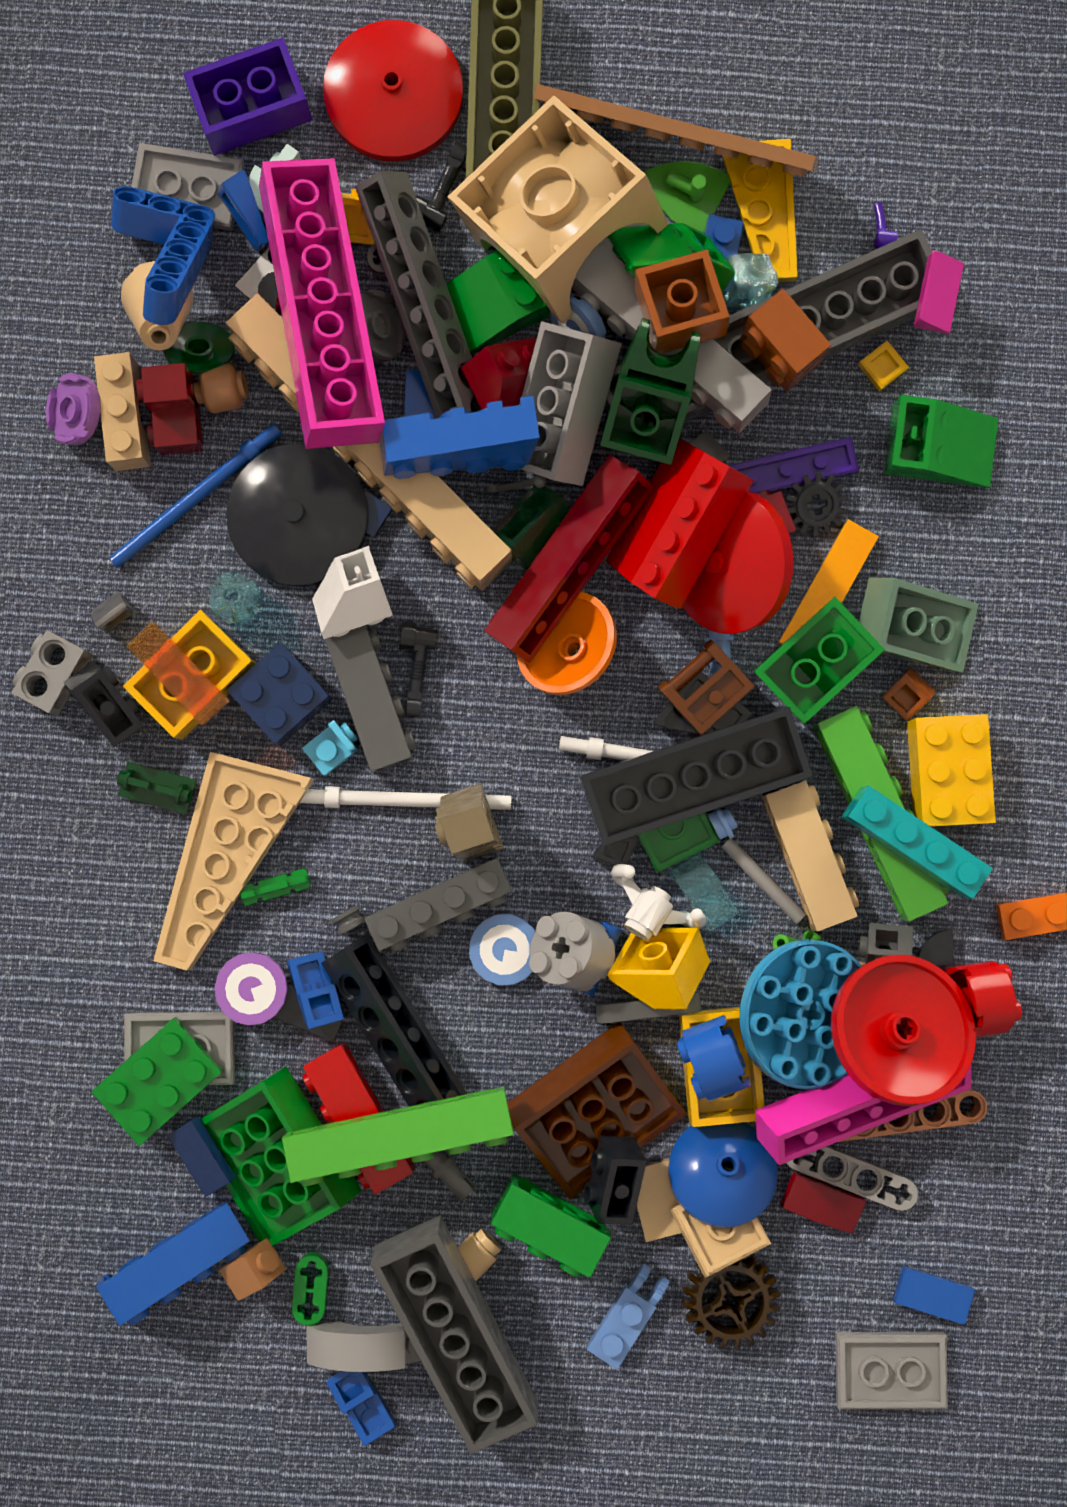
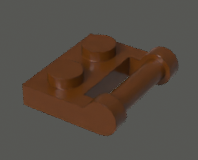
(714, 696)

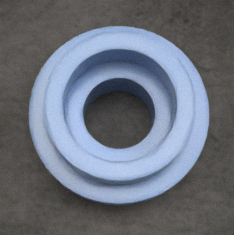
(723, 822)

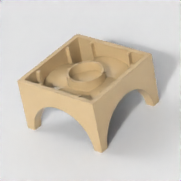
(553, 200)

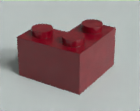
(174, 408)

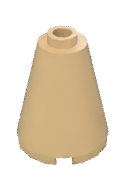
(132, 297)

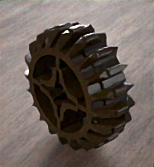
(743, 1292)

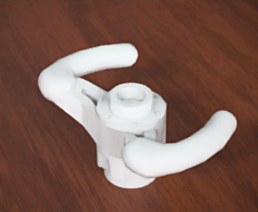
(651, 907)

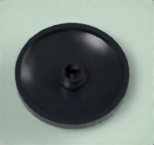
(296, 513)

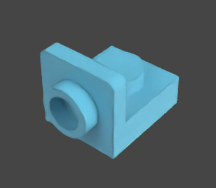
(331, 747)

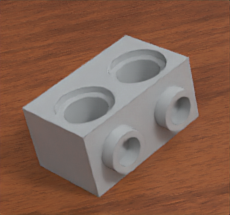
(42, 667)

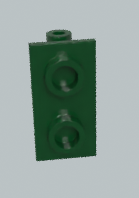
(156, 787)

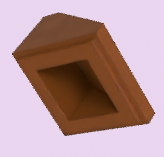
(908, 694)

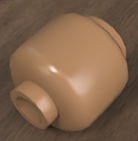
(222, 389)

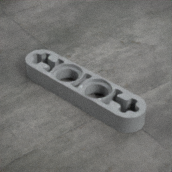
(848, 1175)

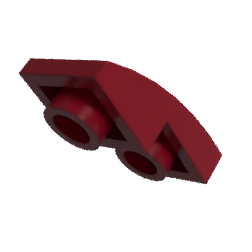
(822, 1203)

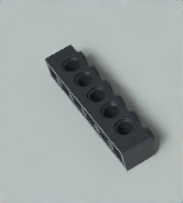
(391, 1024)

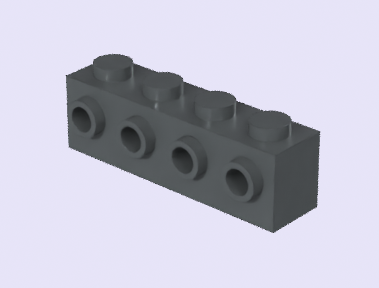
(429, 908)

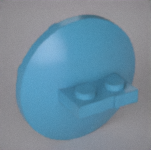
(790, 1012)

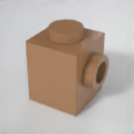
(252, 1269)

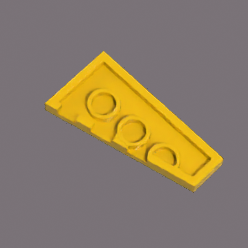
(767, 209)

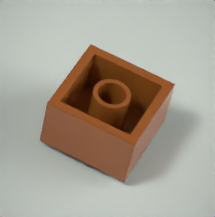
(681, 299)
(784, 341)

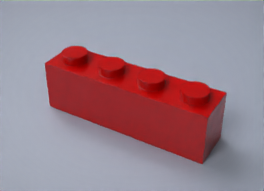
(346, 1097)

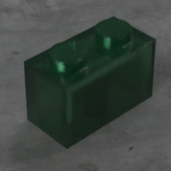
(531, 524)

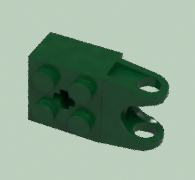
(655, 386)

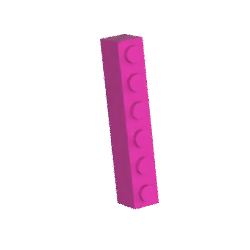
(826, 1117)

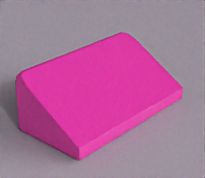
(938, 293)

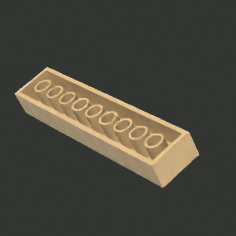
(424, 498)

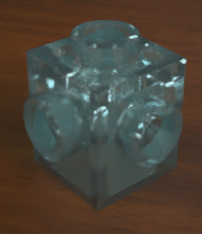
(753, 279)
(244, 607)

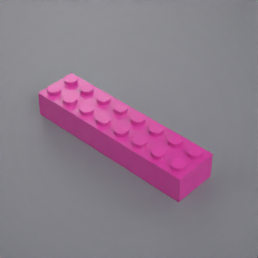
(320, 303)

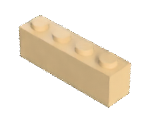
(810, 856)

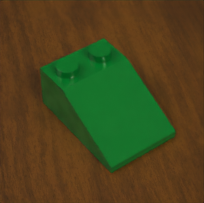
(494, 302)
(819, 660)

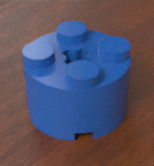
(714, 1059)

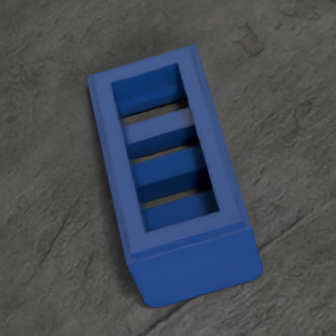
(241, 204)

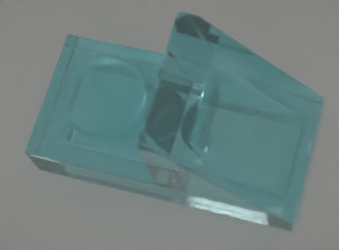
(704, 891)

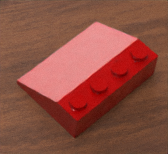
(679, 524)

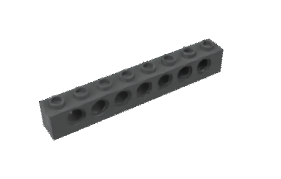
(418, 289)

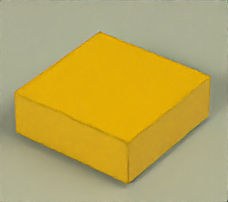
(883, 366)

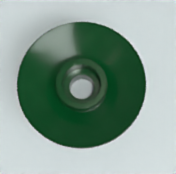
(201, 347)

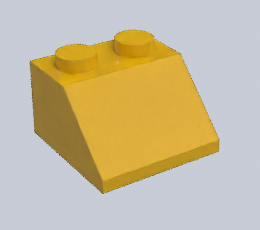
(662, 969)

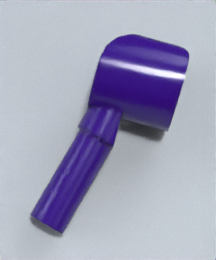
(882, 236)

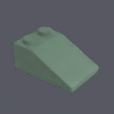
(918, 623)

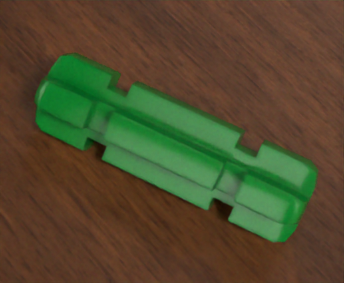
(275, 887)

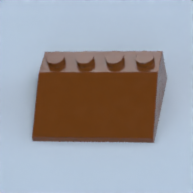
(592, 1094)

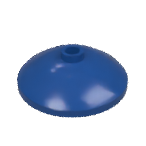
(711, 1192)

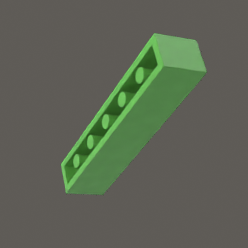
(861, 763)
(398, 1135)

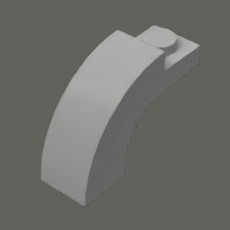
(359, 1348)

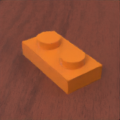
(1032, 916)

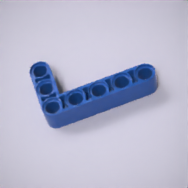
(187, 241)

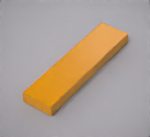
(834, 574)

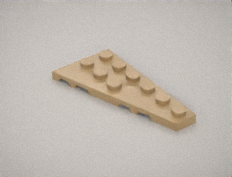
(229, 835)

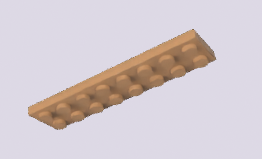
(690, 134)

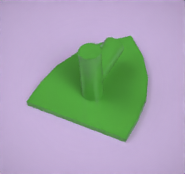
(688, 191)

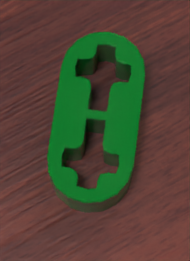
(302, 1288)

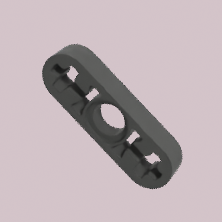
(636, 1009)

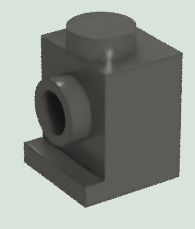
(885, 941)

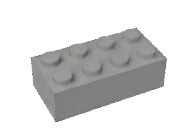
(569, 388)

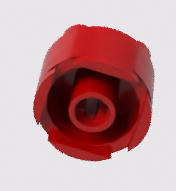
(989, 996)

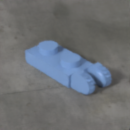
(626, 1319)

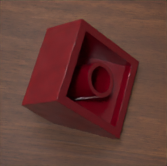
(500, 372)

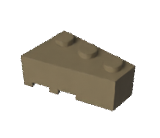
(467, 824)

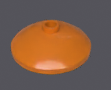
(586, 626)

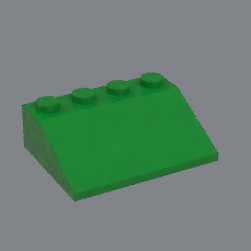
(250, 1139)

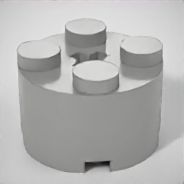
(571, 951)

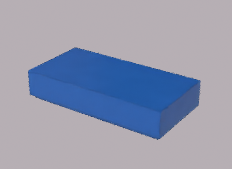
(933, 1295)

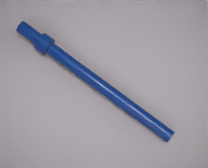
(247, 453)

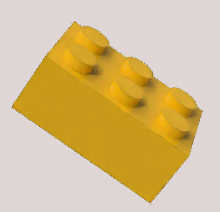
(211, 652)
(951, 770)
(734, 1107)

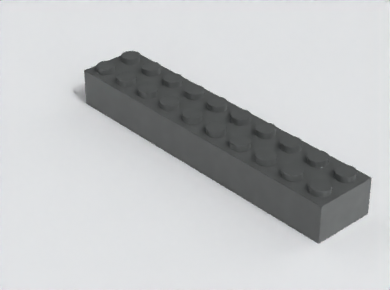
(843, 303)

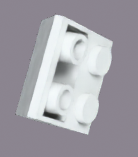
(350, 595)

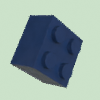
(279, 694)

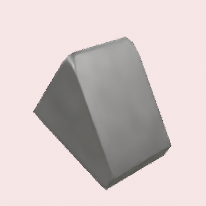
(111, 612)

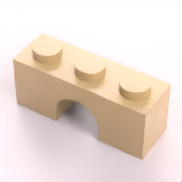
(120, 417)

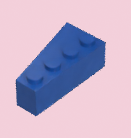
(460, 440)
(172, 1264)

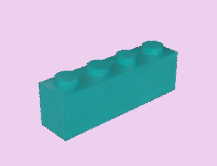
(917, 842)

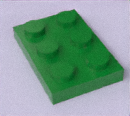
(157, 1081)

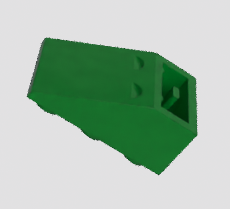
(644, 247)
(940, 442)

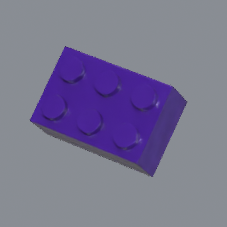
(248, 96)

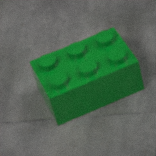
(549, 1226)

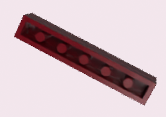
(569, 558)

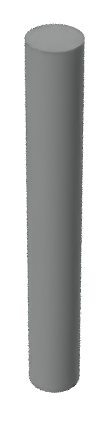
(756, 873)

